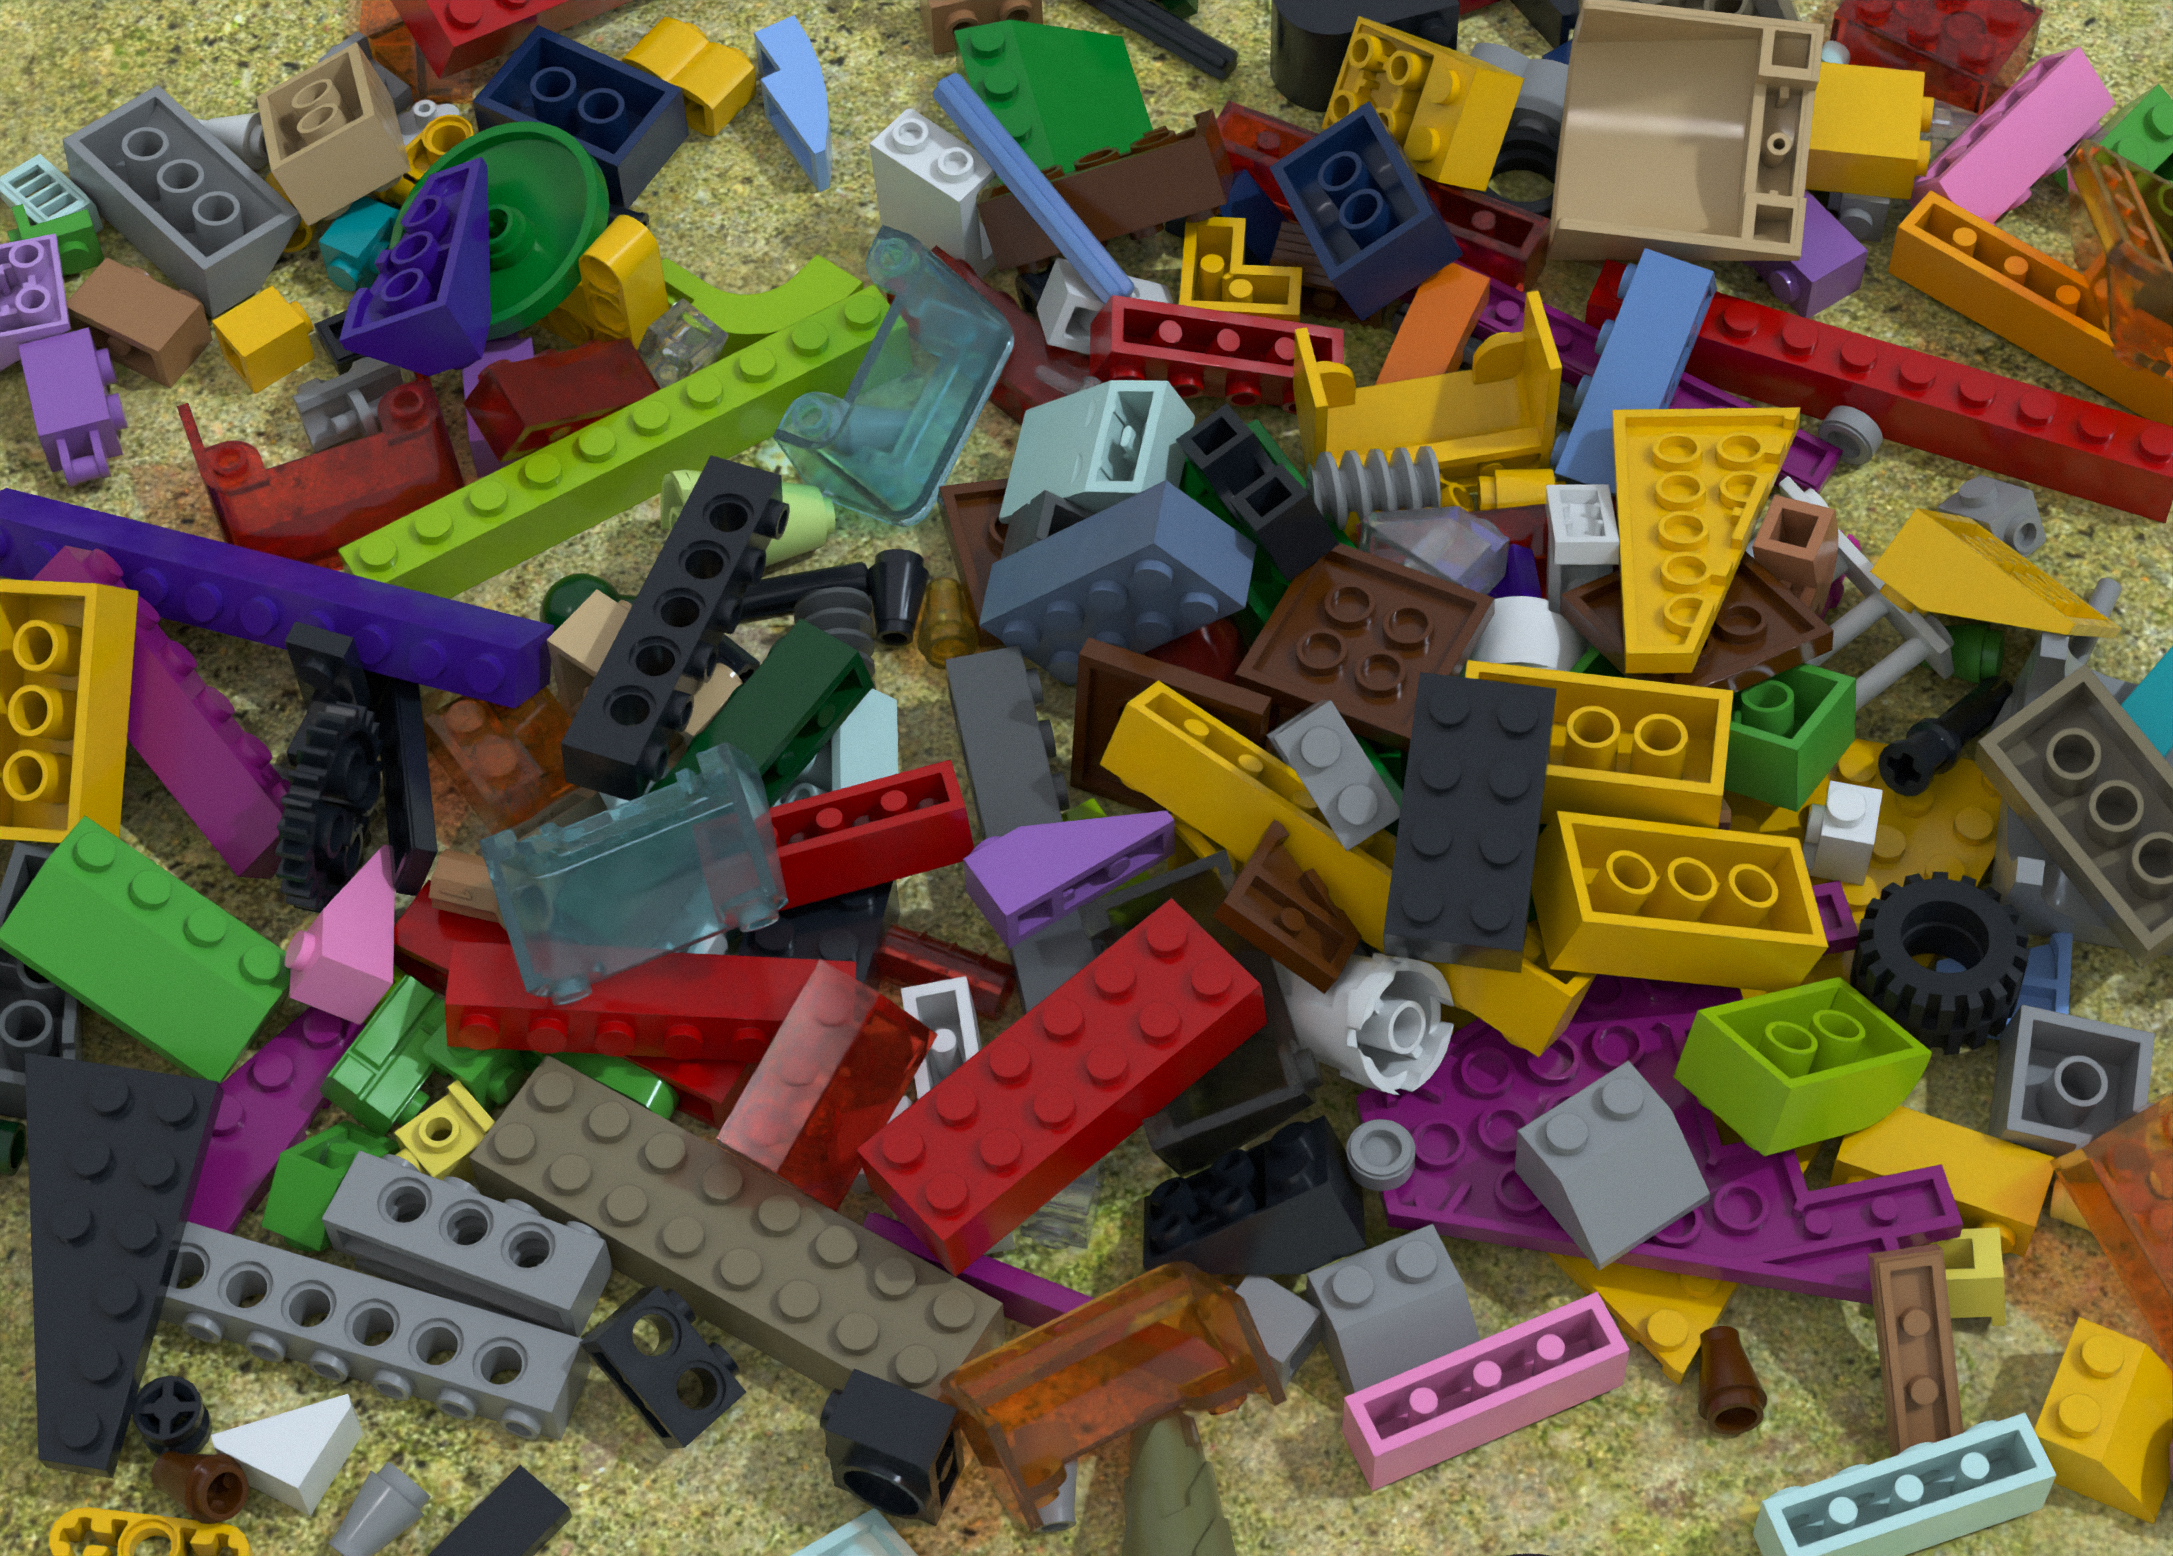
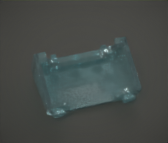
(912, 396)
(639, 878)

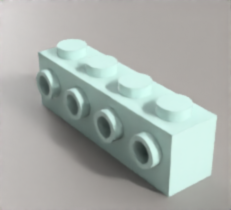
(1914, 1497)

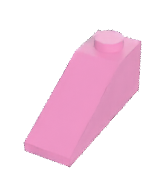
(349, 949)

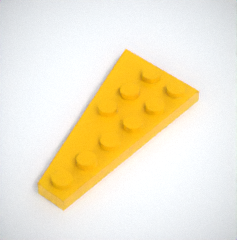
(1685, 513)

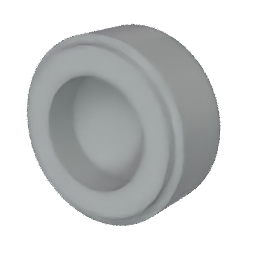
(1851, 432)
(1380, 1155)

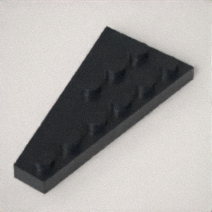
(109, 1205)

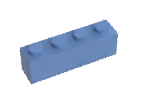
(1638, 363)

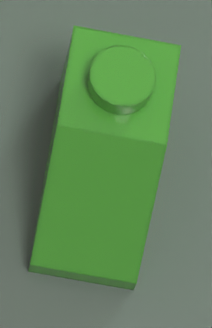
(309, 1179)

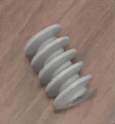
(1375, 484)

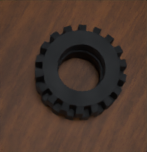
(1947, 921)

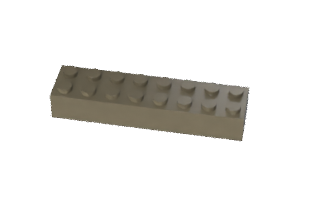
(732, 1239)

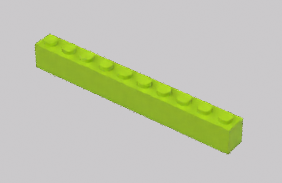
(619, 457)

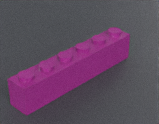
(190, 733)

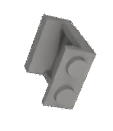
(1335, 772)

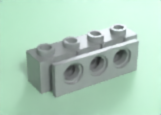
(466, 1244)

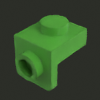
(75, 235)
(488, 1074)

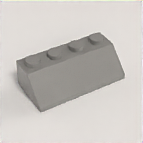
(182, 198)

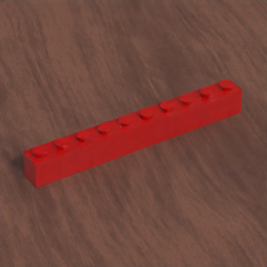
(1926, 401)

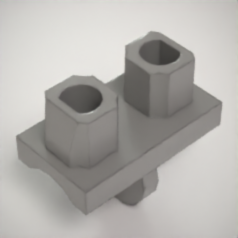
(346, 403)

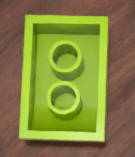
(1800, 1064)

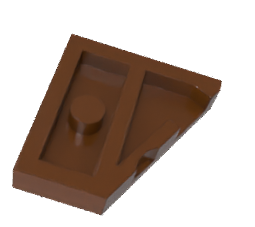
(1288, 913)

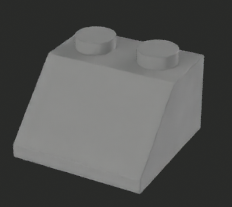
(1611, 1165)
(1391, 1309)

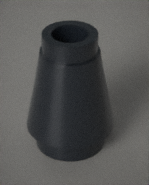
(897, 594)

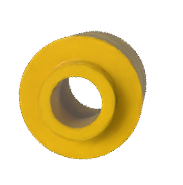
(1514, 488)

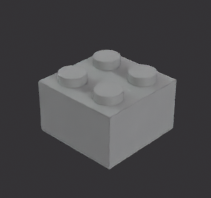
(2066, 1078)

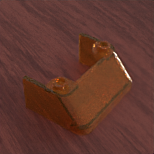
(2122, 246)
(1104, 1373)

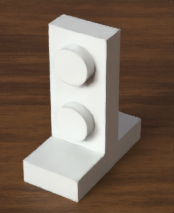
(1580, 538)

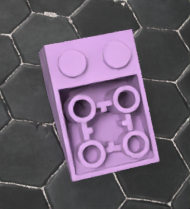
(30, 295)

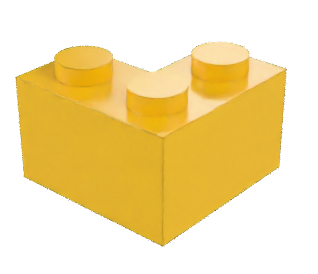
(1219, 280)

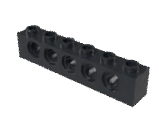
(675, 630)

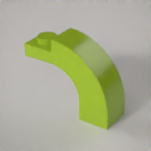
(759, 315)

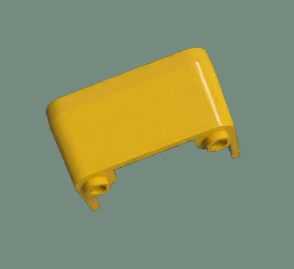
(1472, 419)

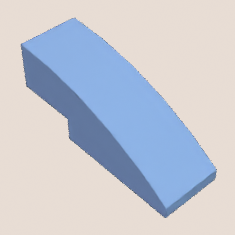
(796, 97)

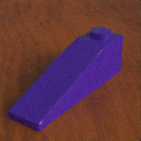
(434, 287)

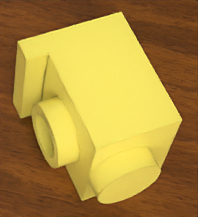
(445, 1135)
(1975, 1274)

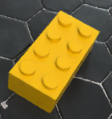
(63, 705)
(1630, 745)
(1675, 903)

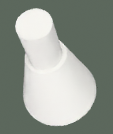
(242, 135)

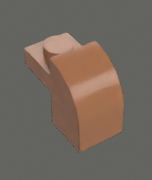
(1799, 548)

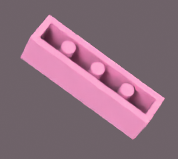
(2019, 137)
(1484, 1391)

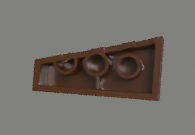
(1119, 193)

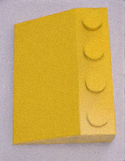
(1967, 572)

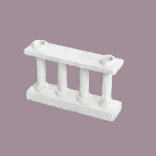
(1924, 637)

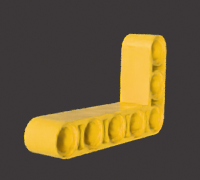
(618, 289)

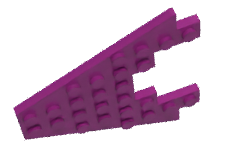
(1759, 1213)

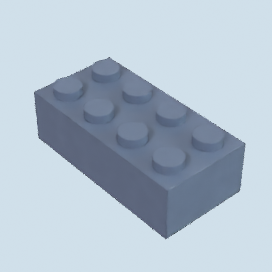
(1119, 577)

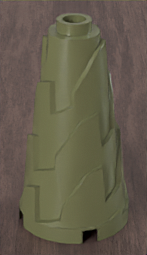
(1172, 1493)

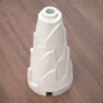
(1375, 1020)

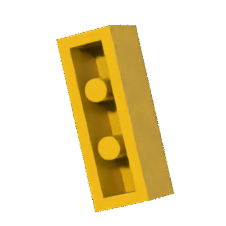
(1989, 1177)

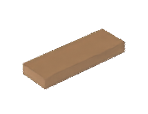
(1915, 1346)

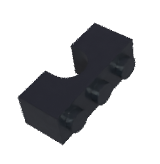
(1256, 493)

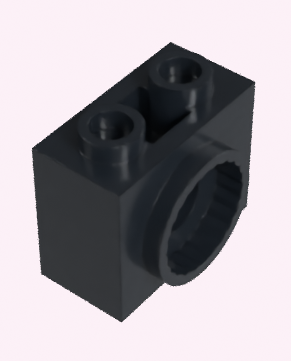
(893, 1447)

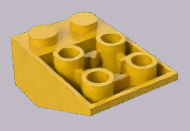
(1434, 100)

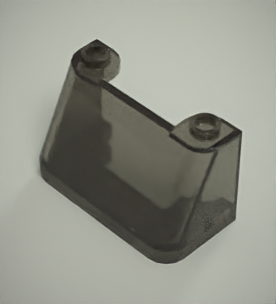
(1257, 1082)

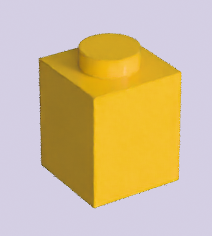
(265, 338)

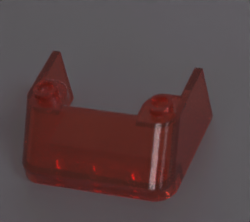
(335, 495)

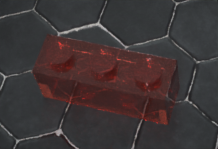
(555, 394)

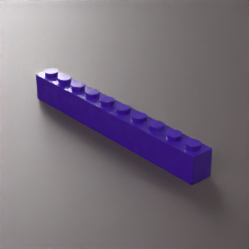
(263, 594)

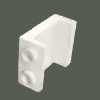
(930, 188)

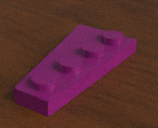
(265, 1113)

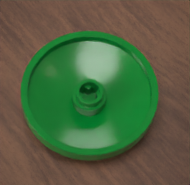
(543, 215)

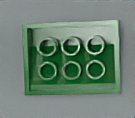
(1054, 88)

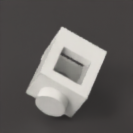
(1842, 833)

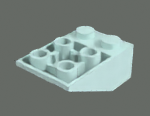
(1099, 445)

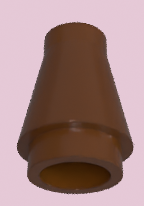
(1728, 1385)
(203, 1484)

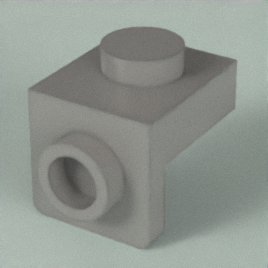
(2002, 510)

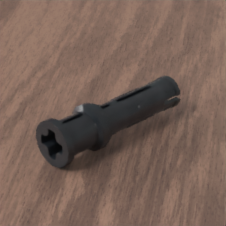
(1936, 743)

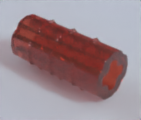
(917, 959)

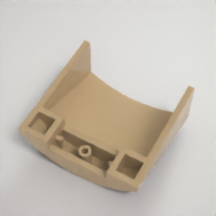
(1684, 135)

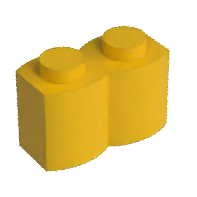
(712, 76)

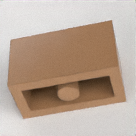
(141, 321)

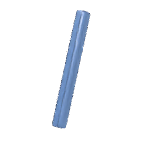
(1032, 188)

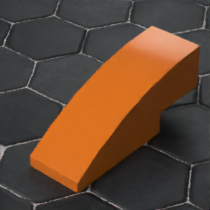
(1437, 325)

